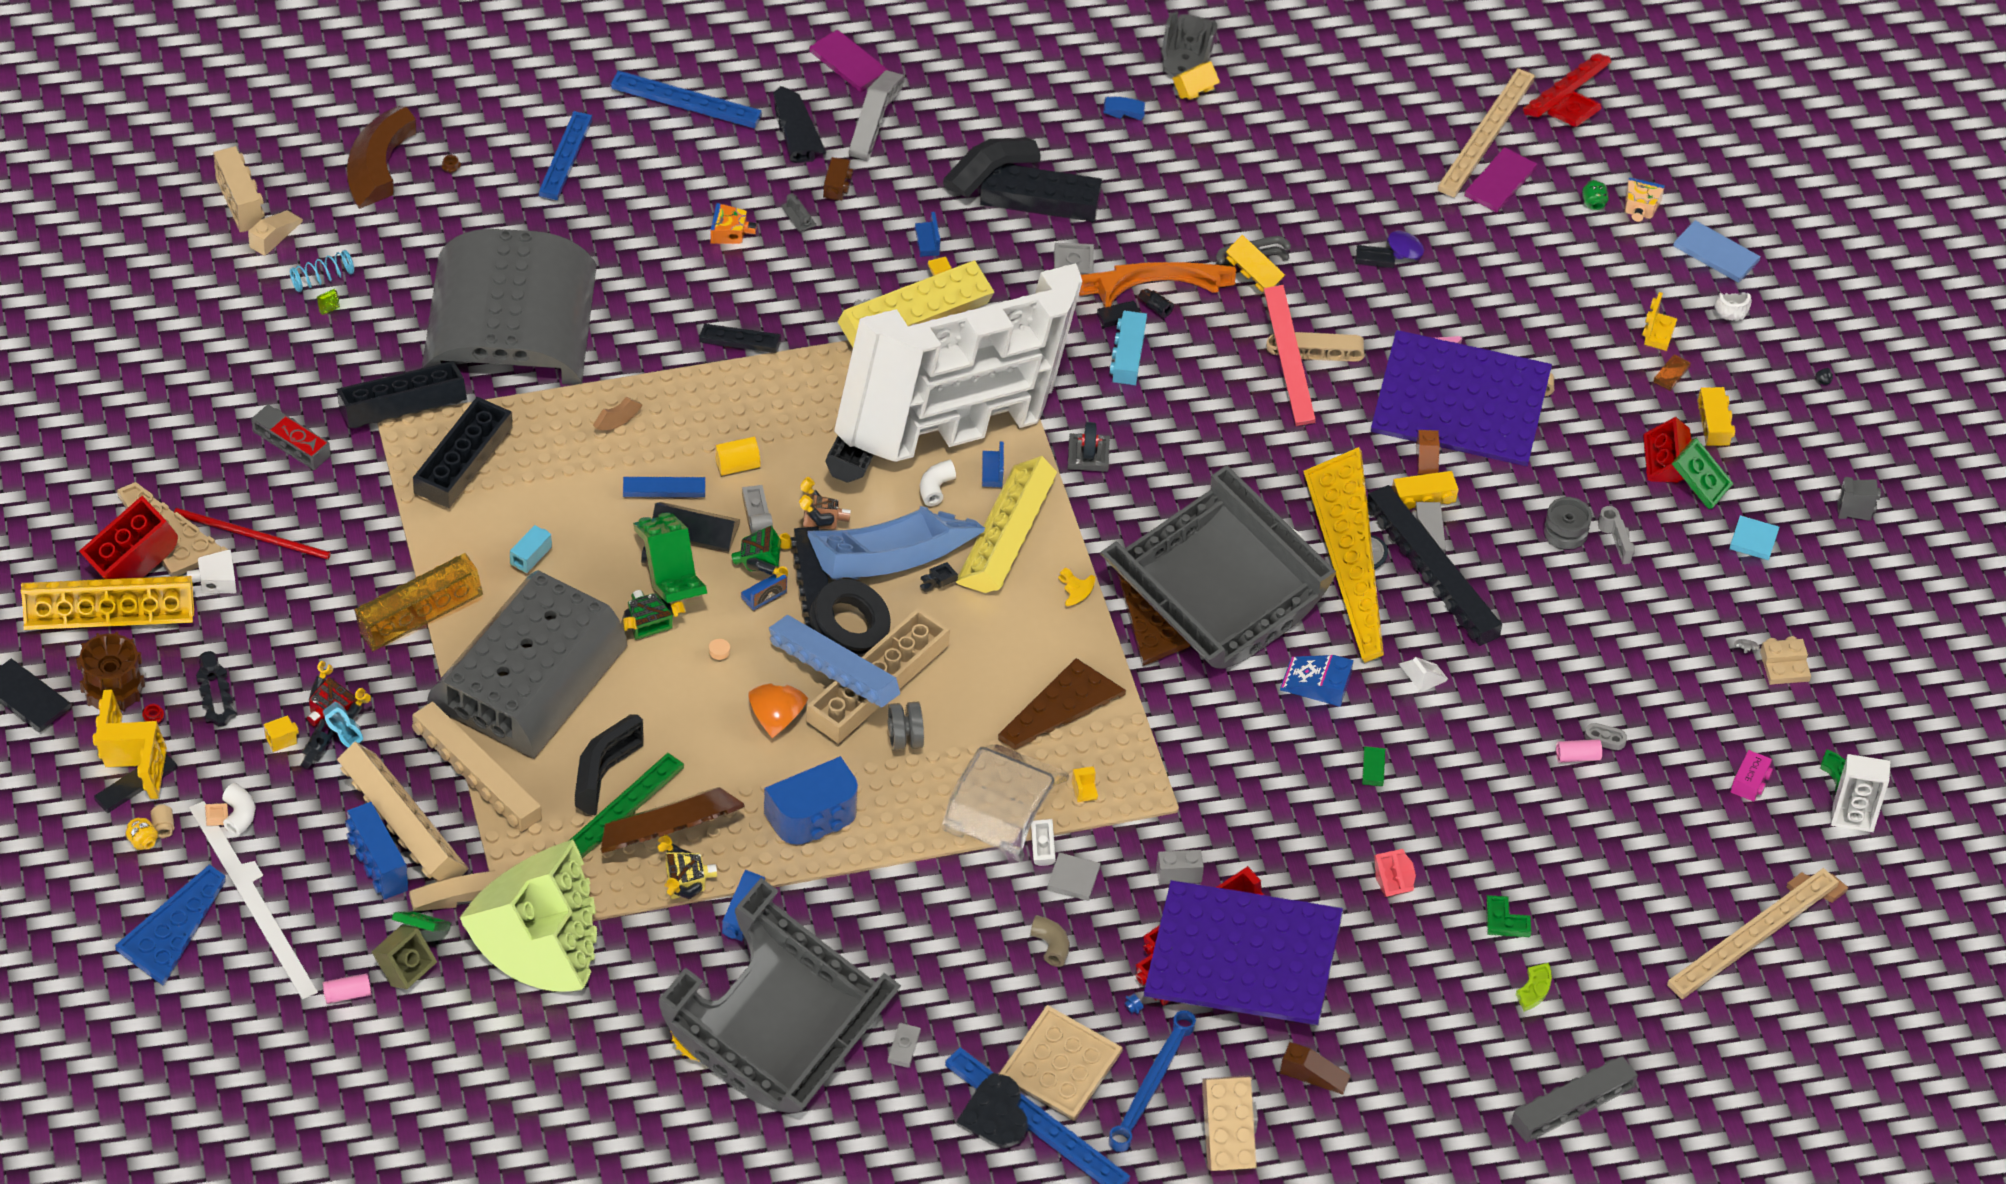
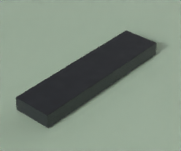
(740, 338)
(127, 787)

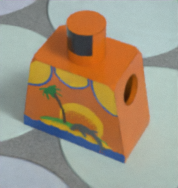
(730, 225)

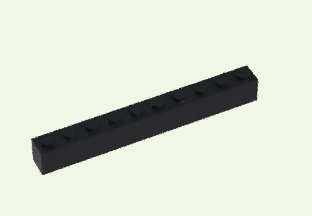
(1434, 565)

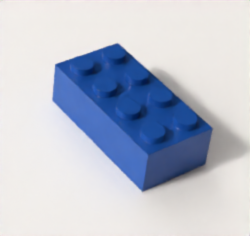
(376, 850)

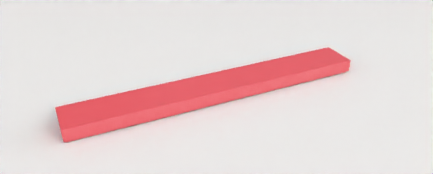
(1289, 355)

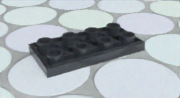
(30, 696)

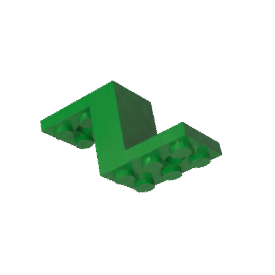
(669, 557)

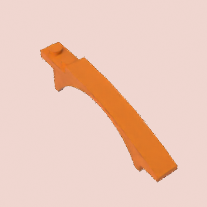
(1113, 283)

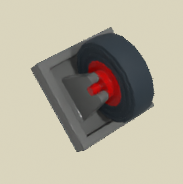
(1088, 450)

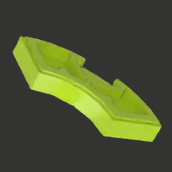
(1536, 988)

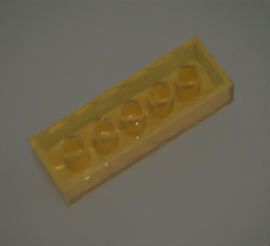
(418, 602)

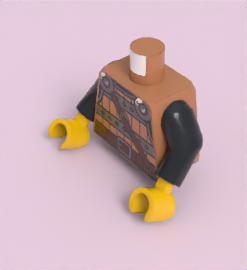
(820, 510)

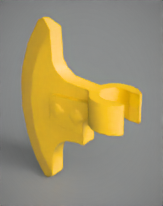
(1077, 588)

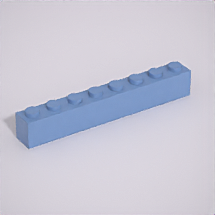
(834, 661)

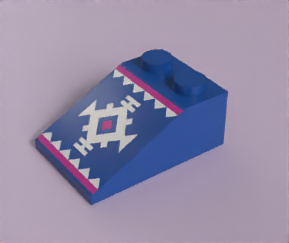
(1318, 677)

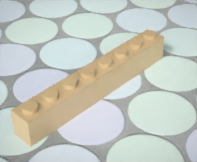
(476, 767)

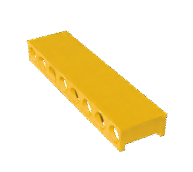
(107, 602)

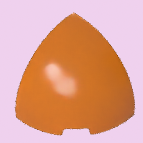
(776, 706)

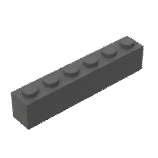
(1574, 1099)

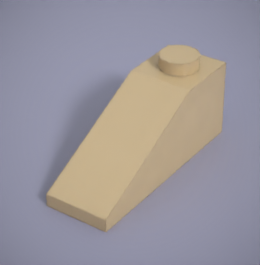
(271, 231)

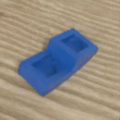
(1124, 106)

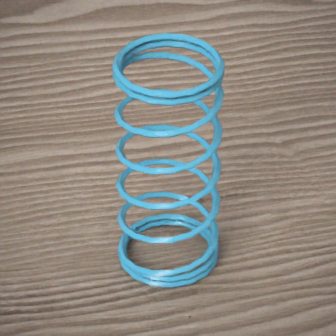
(298, 283)

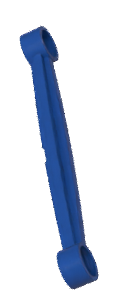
(1152, 1081)

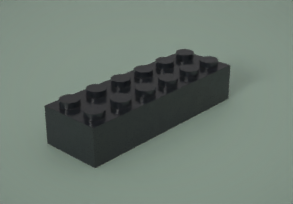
(1042, 192)
(401, 394)
(462, 452)

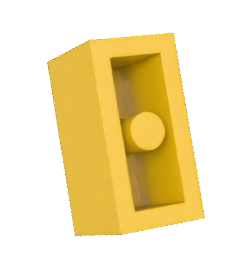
(1196, 80)

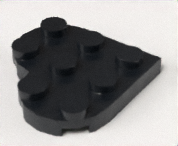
(995, 1112)

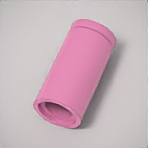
(1579, 750)
(346, 988)

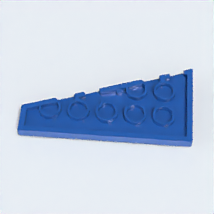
(165, 934)

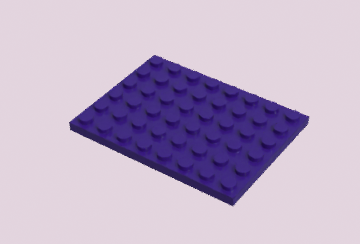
(1471, 395)
(1244, 952)

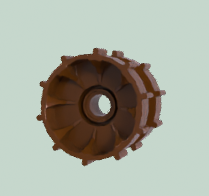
(110, 664)

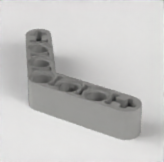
(872, 113)

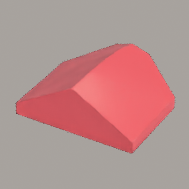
(1394, 872)

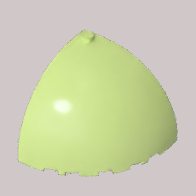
(538, 920)

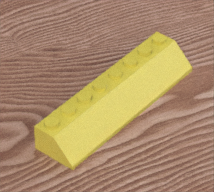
(1007, 525)

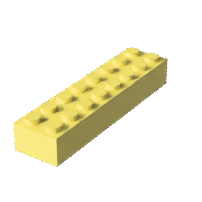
(929, 299)

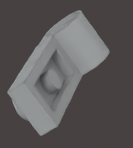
(756, 508)
(1611, 523)

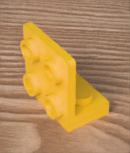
(1660, 326)

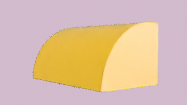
(737, 456)

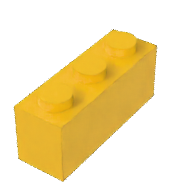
(1254, 264)
(1715, 416)
(1426, 488)

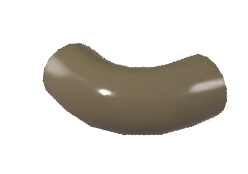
(1055, 937)

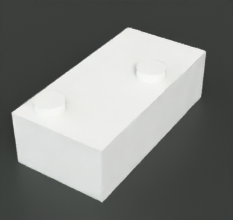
(1860, 793)

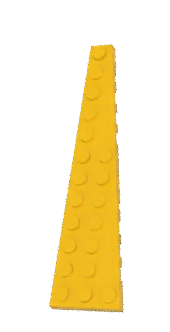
(1343, 515)

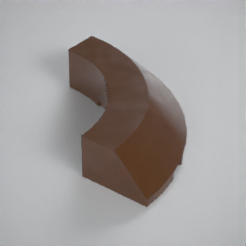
(370, 153)
(668, 818)

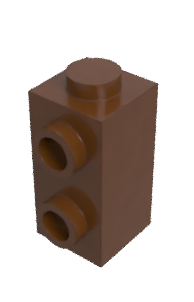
(837, 179)

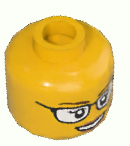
(141, 833)

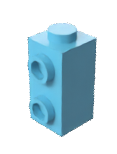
(530, 549)

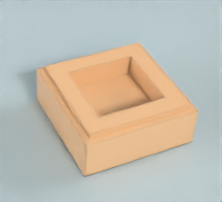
(215, 814)

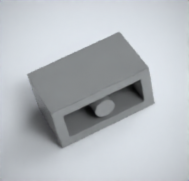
(1180, 866)

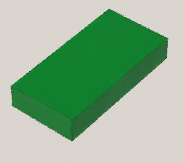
(1373, 766)

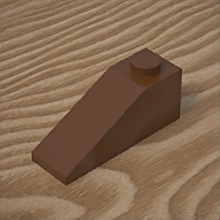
(1312, 1068)

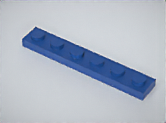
(565, 155)

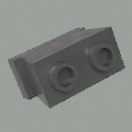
(1858, 499)

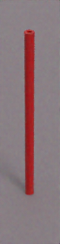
(253, 534)

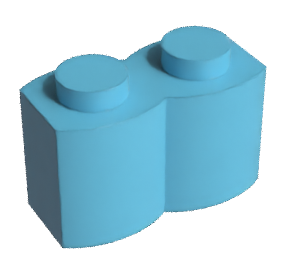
(338, 721)

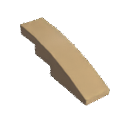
(450, 891)

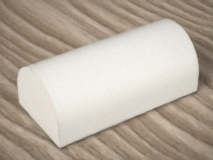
(1043, 842)

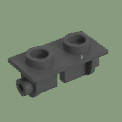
(798, 213)

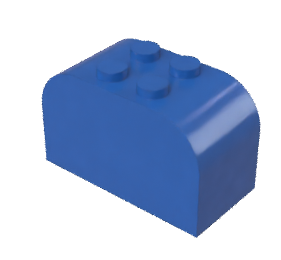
(812, 802)

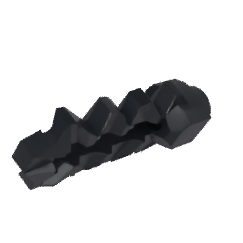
(210, 670)

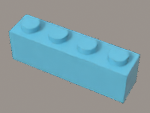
(1129, 348)

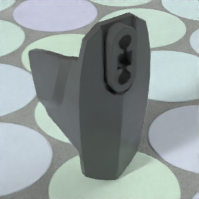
(1187, 42)

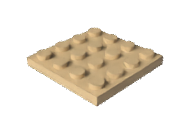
(1061, 1062)

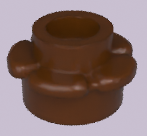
(450, 163)

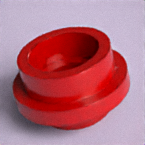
(155, 710)

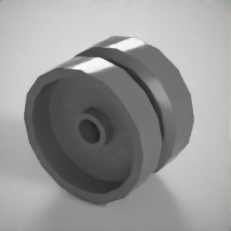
(1567, 523)
(905, 726)

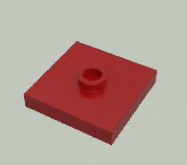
(1574, 109)

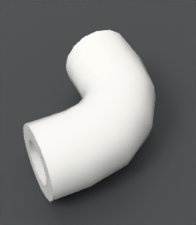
(932, 480)
(243, 809)

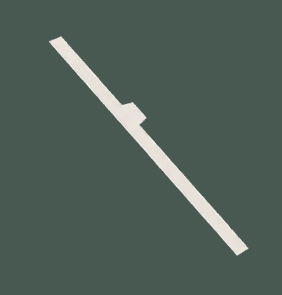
(243, 877)

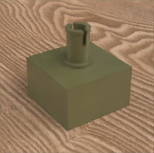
(404, 956)

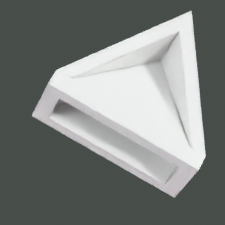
(1423, 673)

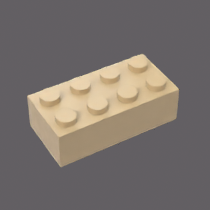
(238, 188)
(1229, 1123)

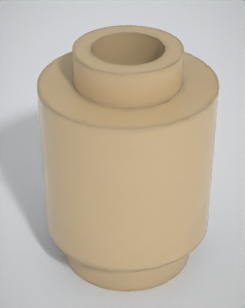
(163, 820)

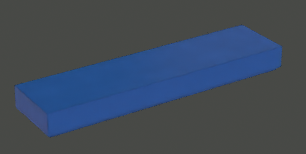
(663, 486)

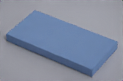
(1716, 251)

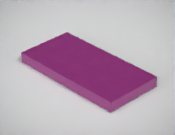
(848, 60)
(1500, 179)

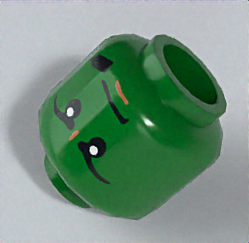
(1595, 195)

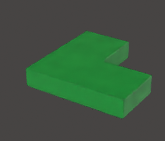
(1501, 922)

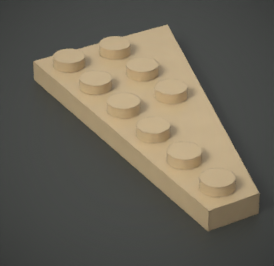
(190, 542)

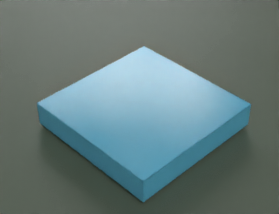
(1754, 537)

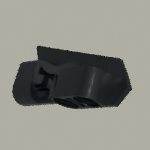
(797, 126)

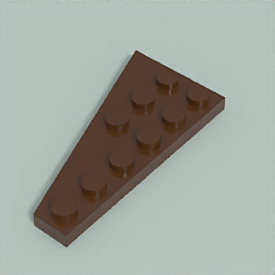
(1151, 631)

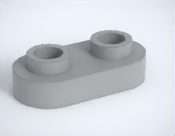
(1609, 736)

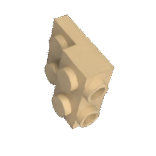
(1785, 660)

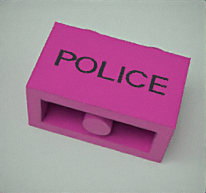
(1751, 776)

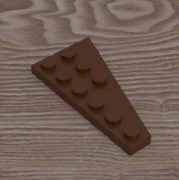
(1061, 702)

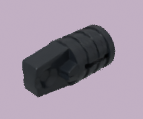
(1156, 302)

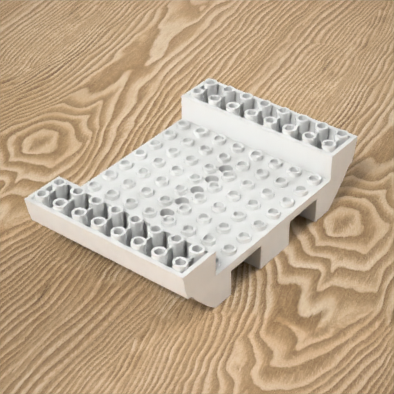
(955, 369)

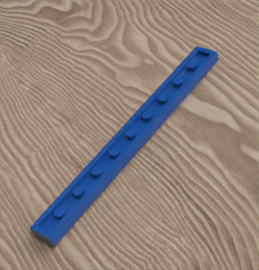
(1045, 1125)

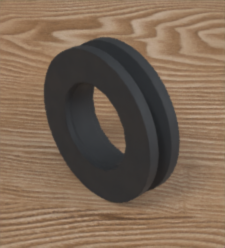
(859, 596)

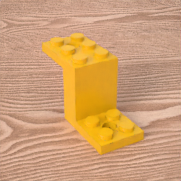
(130, 744)

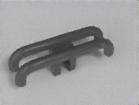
(1221, 260)

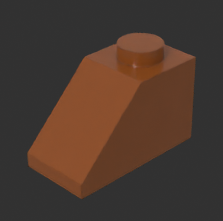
(1427, 451)

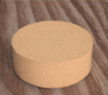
(719, 649)

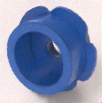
(1133, 1004)

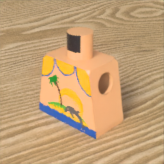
(1642, 198)

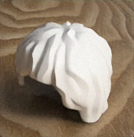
(1733, 305)

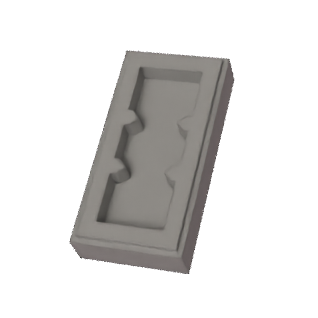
(904, 1045)

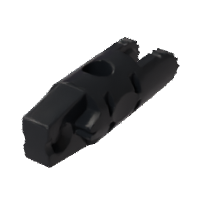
(316, 745)

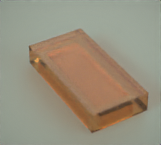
(1672, 372)

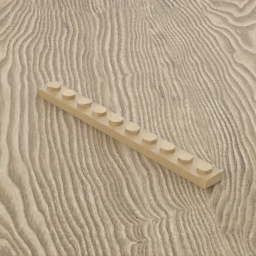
(1486, 133)
(1752, 933)

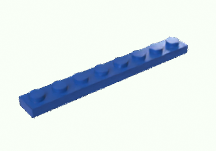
(686, 99)

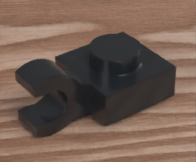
(940, 575)

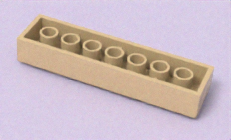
(899, 653)
(401, 813)

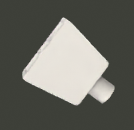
(215, 573)

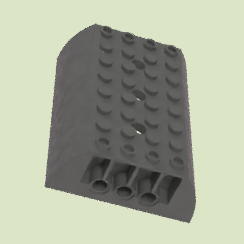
(571, 650)

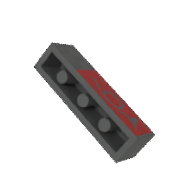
(291, 437)

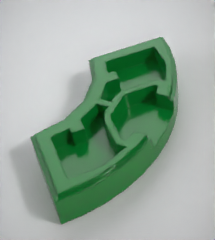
(1833, 765)

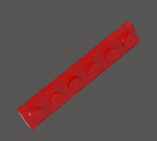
(1567, 85)

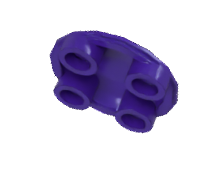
(1405, 245)

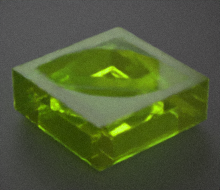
(328, 301)

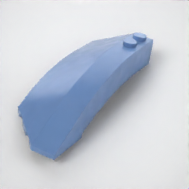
(891, 545)

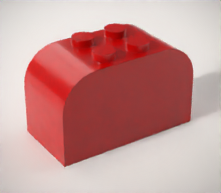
(131, 543)

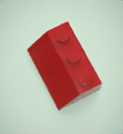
(1663, 447)

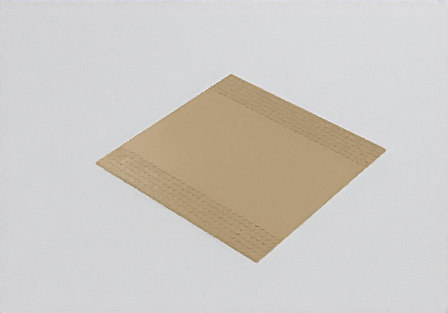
(998, 659)

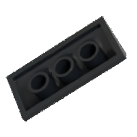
(703, 527)

